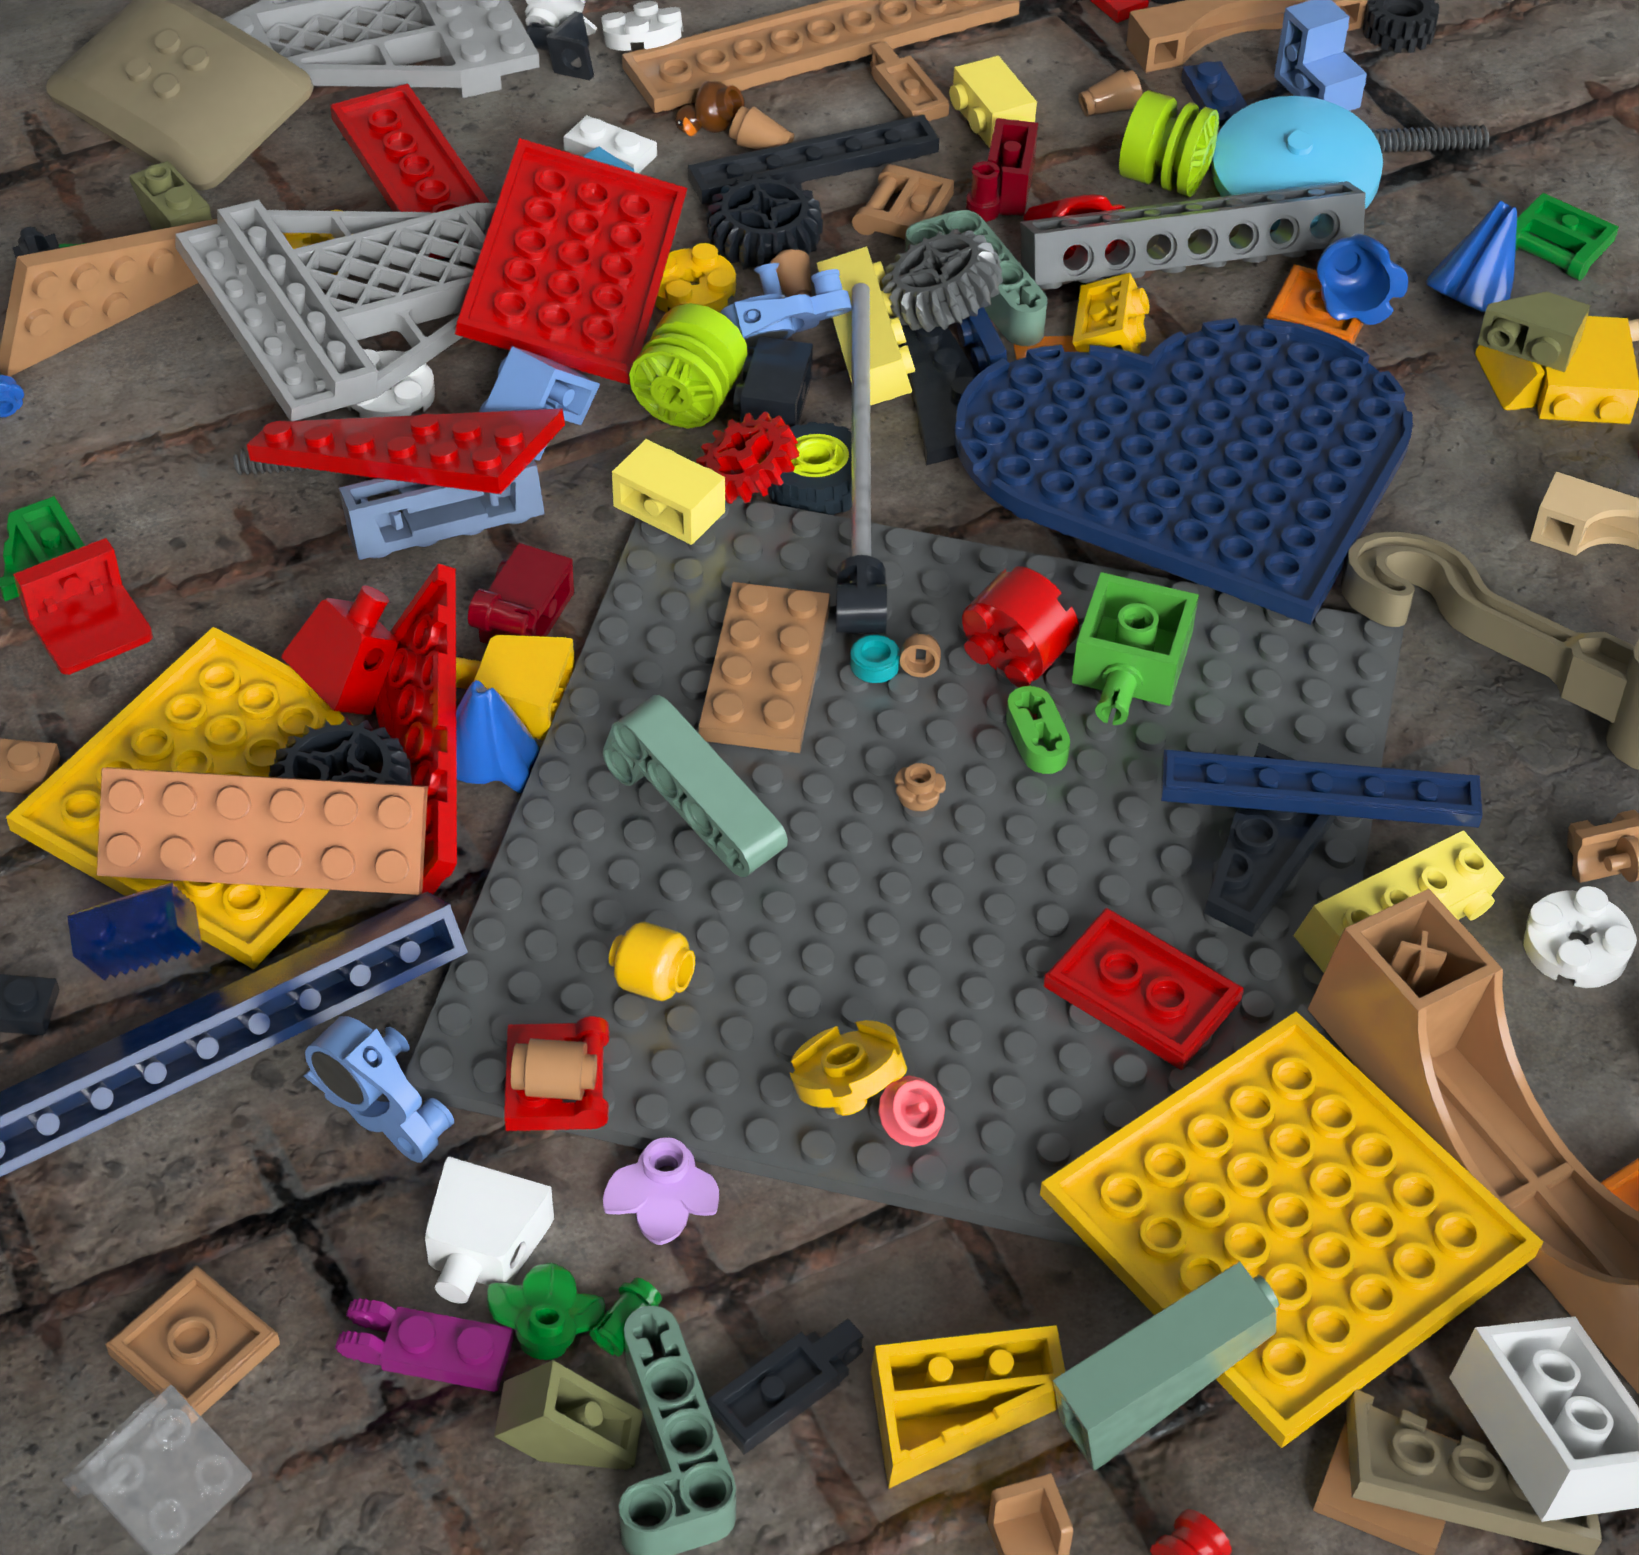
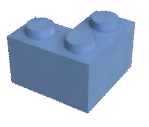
(1313, 55)
(537, 383)

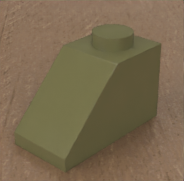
(567, 1419)

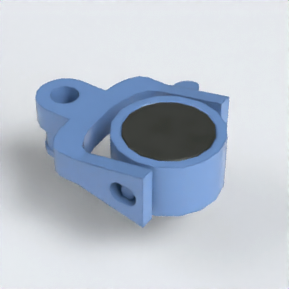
(781, 316)
(359, 1066)

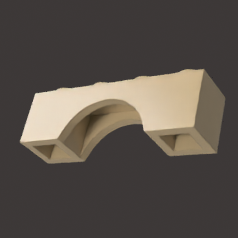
(1585, 515)

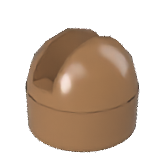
(920, 667)

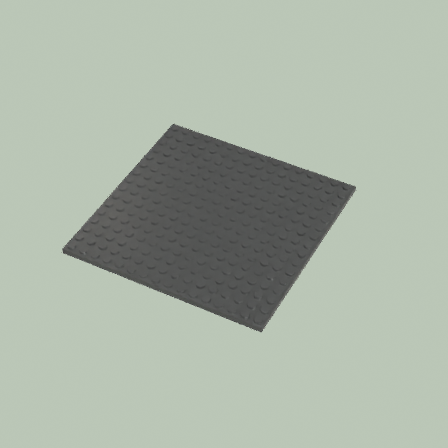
(888, 908)

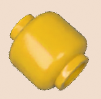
(652, 961)

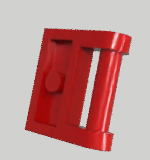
(541, 1113)

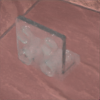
(161, 1473)

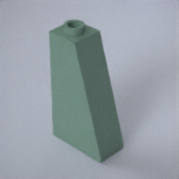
(1163, 1363)

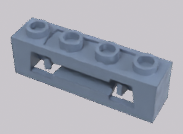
(432, 512)

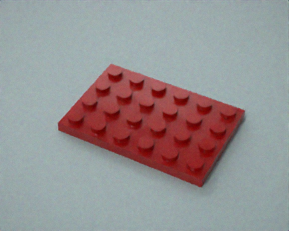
(572, 261)

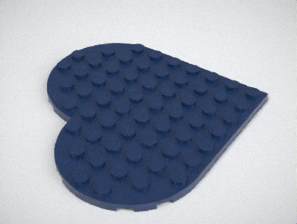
(1212, 458)

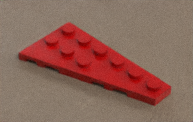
(431, 449)
(421, 711)

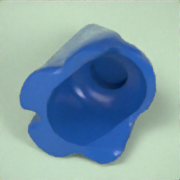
(1482, 263)
(1359, 279)
(492, 740)

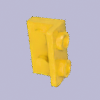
(1111, 314)

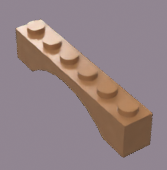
(1174, 31)

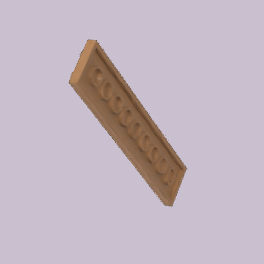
(797, 43)

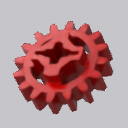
(751, 455)

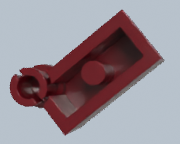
(1006, 178)
(525, 595)

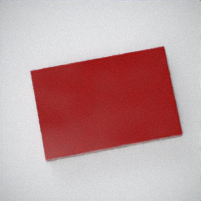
(1143, 988)

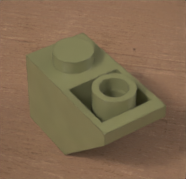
(168, 197)
(1535, 328)

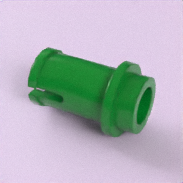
(610, 1330)

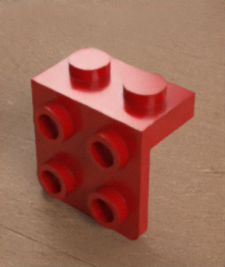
(81, 607)

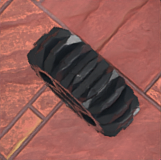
(762, 219)
(344, 755)

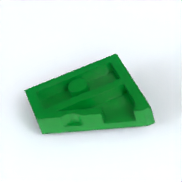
(35, 536)

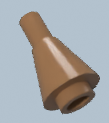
(794, 272)

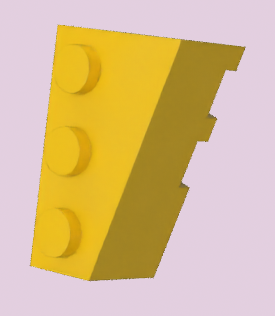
(960, 1393)

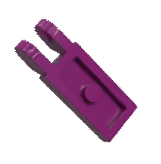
(428, 1345)

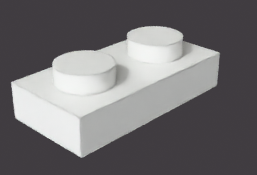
(622, 144)

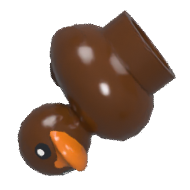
(713, 109)

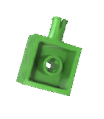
(1133, 643)

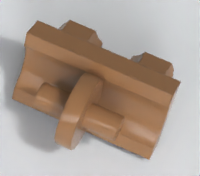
(1605, 848)

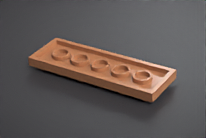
(262, 830)

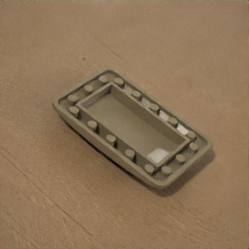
(181, 88)

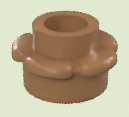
(919, 786)

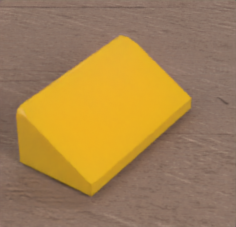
(1511, 378)

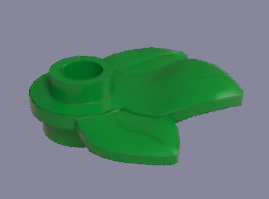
(545, 1310)

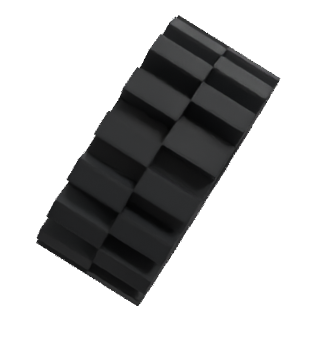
(1401, 23)

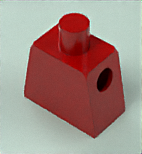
(345, 651)

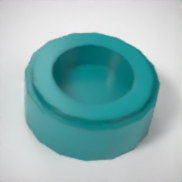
(875, 658)

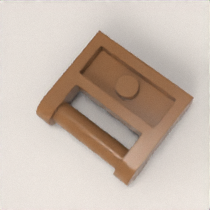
(921, 199)

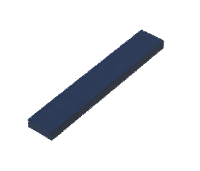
(1321, 788)

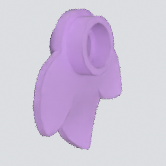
(661, 1197)

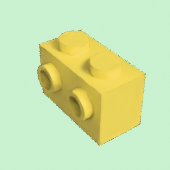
(989, 92)
(668, 491)

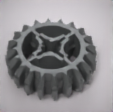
(943, 280)

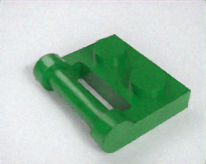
(1567, 227)

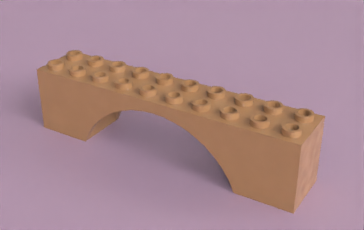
(1430, 1029)

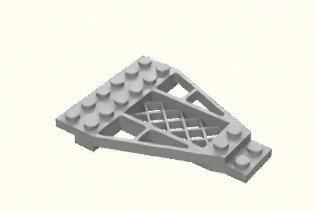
(471, 36)
(307, 339)

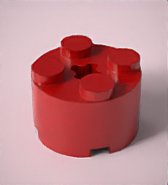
(1019, 625)

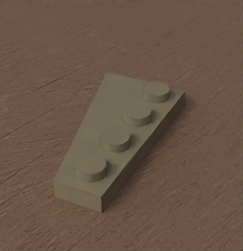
(1460, 1482)

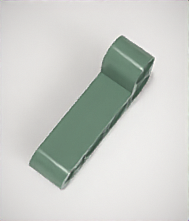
(1021, 303)
(695, 782)
(670, 1426)

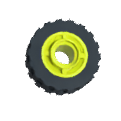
(821, 471)

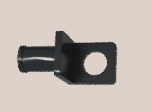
(565, 45)

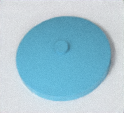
(1295, 145)

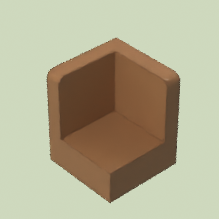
(1030, 1519)

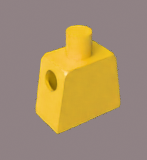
(527, 674)

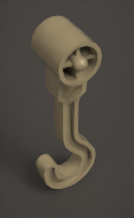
(1587, 667)

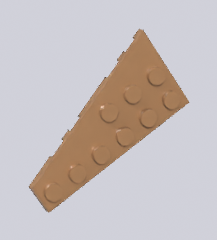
(86, 288)

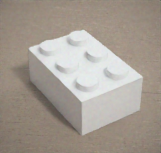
(1553, 1415)

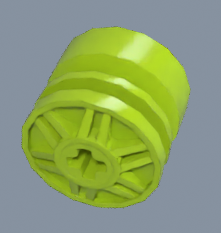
(1168, 143)
(688, 365)

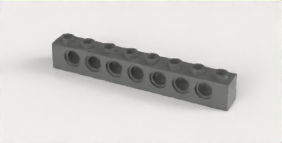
(1046, 240)

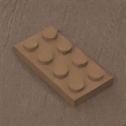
(765, 667)

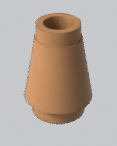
(1112, 94)
(757, 130)

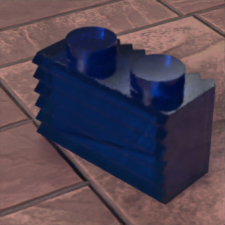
(135, 931)

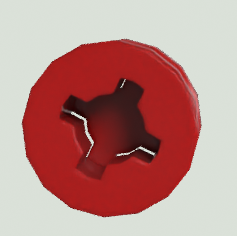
(1193, 1536)

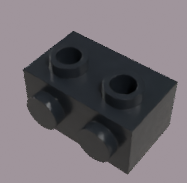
(775, 380)

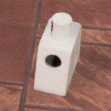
(483, 1227)

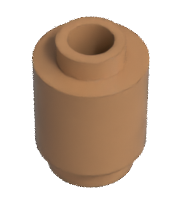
(553, 1069)

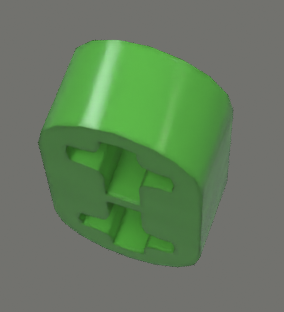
(1028, 731)

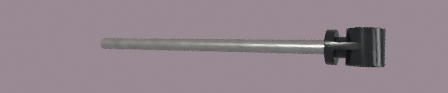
(861, 578)

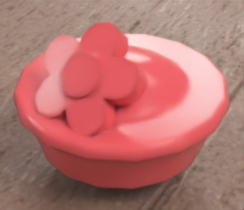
(911, 1111)

